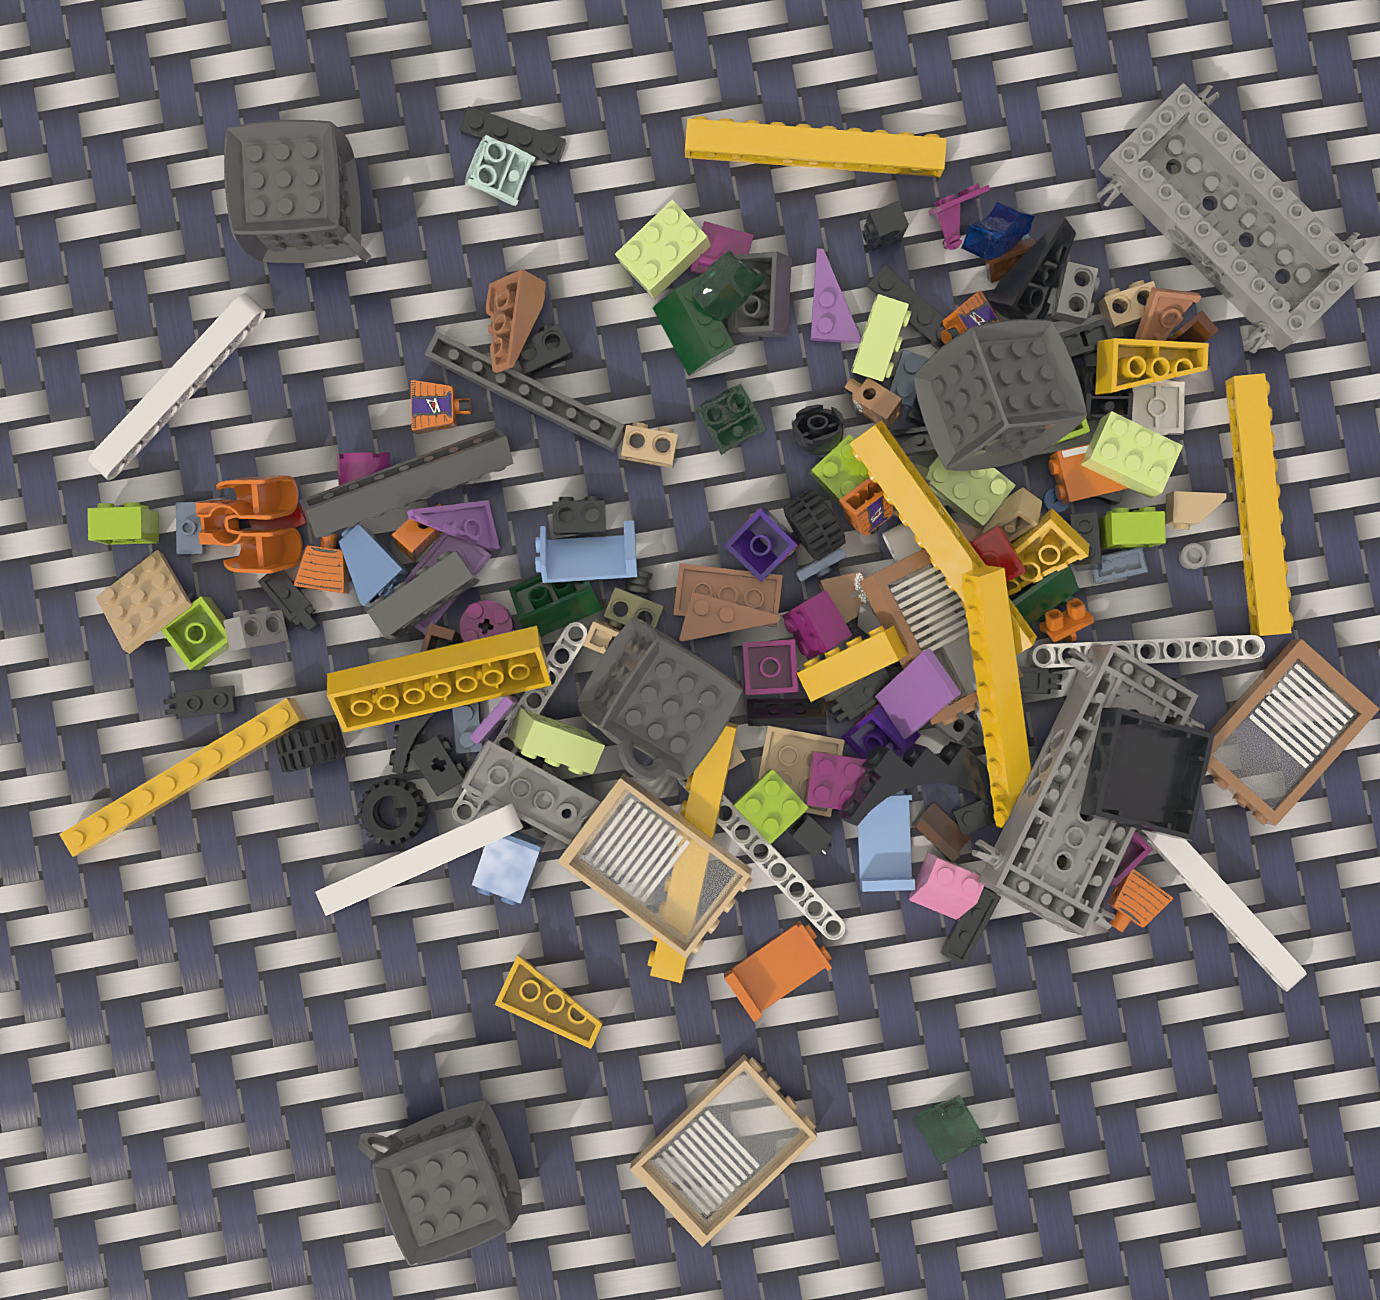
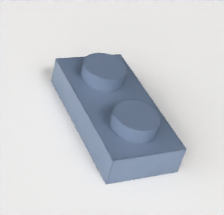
(903, 380)
(466, 720)

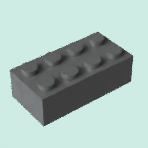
(423, 595)

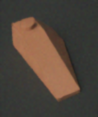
(513, 309)

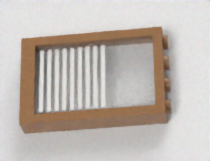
(927, 616)
(1286, 732)

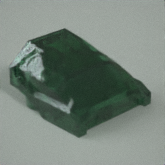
(726, 286)
(730, 418)
(949, 1129)

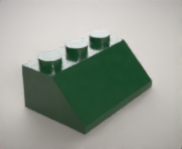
(692, 331)
(1045, 594)
(553, 603)

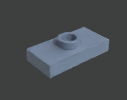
(187, 530)
(1121, 565)
(820, 567)

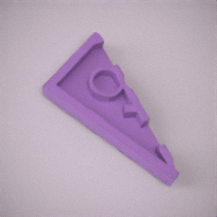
(830, 312)
(466, 521)

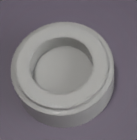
(1192, 556)

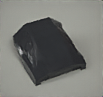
(1101, 404)

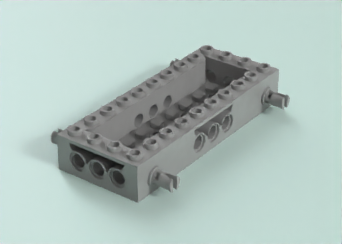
(1247, 203)
(1048, 808)

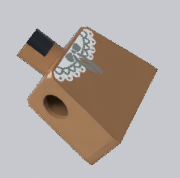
(883, 403)
(846, 594)

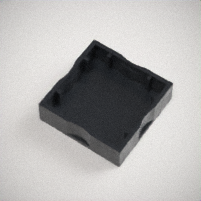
(1146, 773)

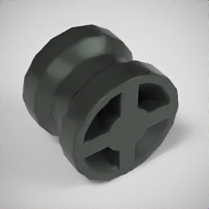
(640, 583)

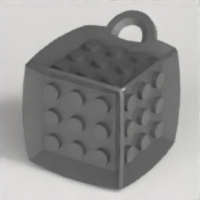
(293, 191)
(999, 394)
(658, 700)
(446, 1182)

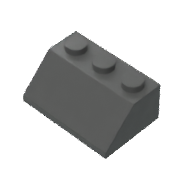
(768, 306)

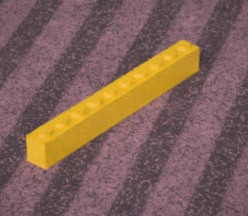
(815, 147)
(1258, 505)
(926, 516)
(997, 686)
(183, 777)
(702, 811)

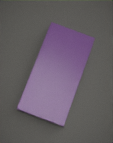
(475, 556)
(917, 694)
(495, 718)

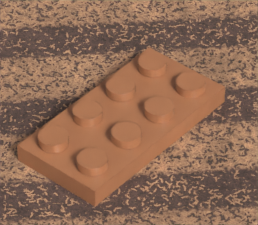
(728, 585)

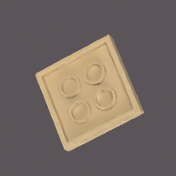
(143, 601)
(789, 756)

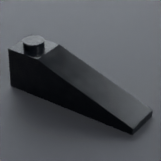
(1028, 284)

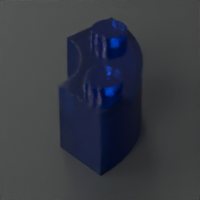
(998, 231)

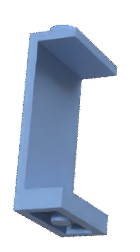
(587, 557)
(886, 846)

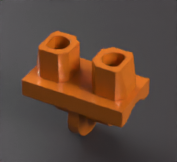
(1065, 624)

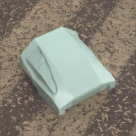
(499, 169)

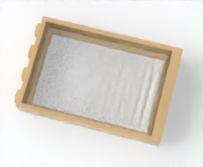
(656, 866)
(724, 1149)

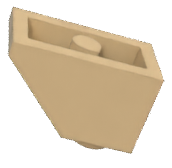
(1190, 508)
(1016, 514)

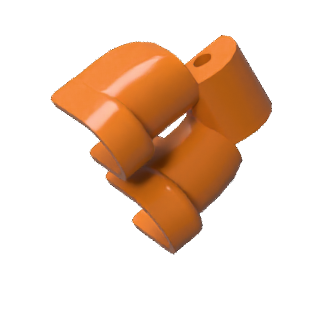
(255, 499)

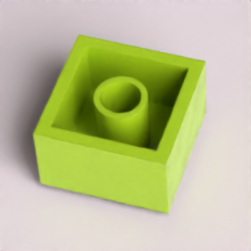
(840, 471)
(123, 525)
(1132, 529)
(198, 633)
(770, 805)

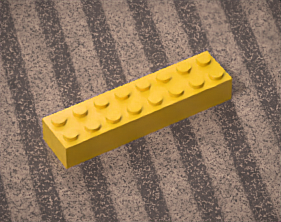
(438, 679)

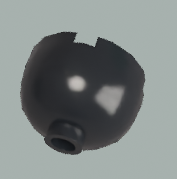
(818, 429)

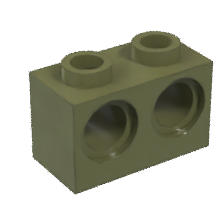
(636, 606)

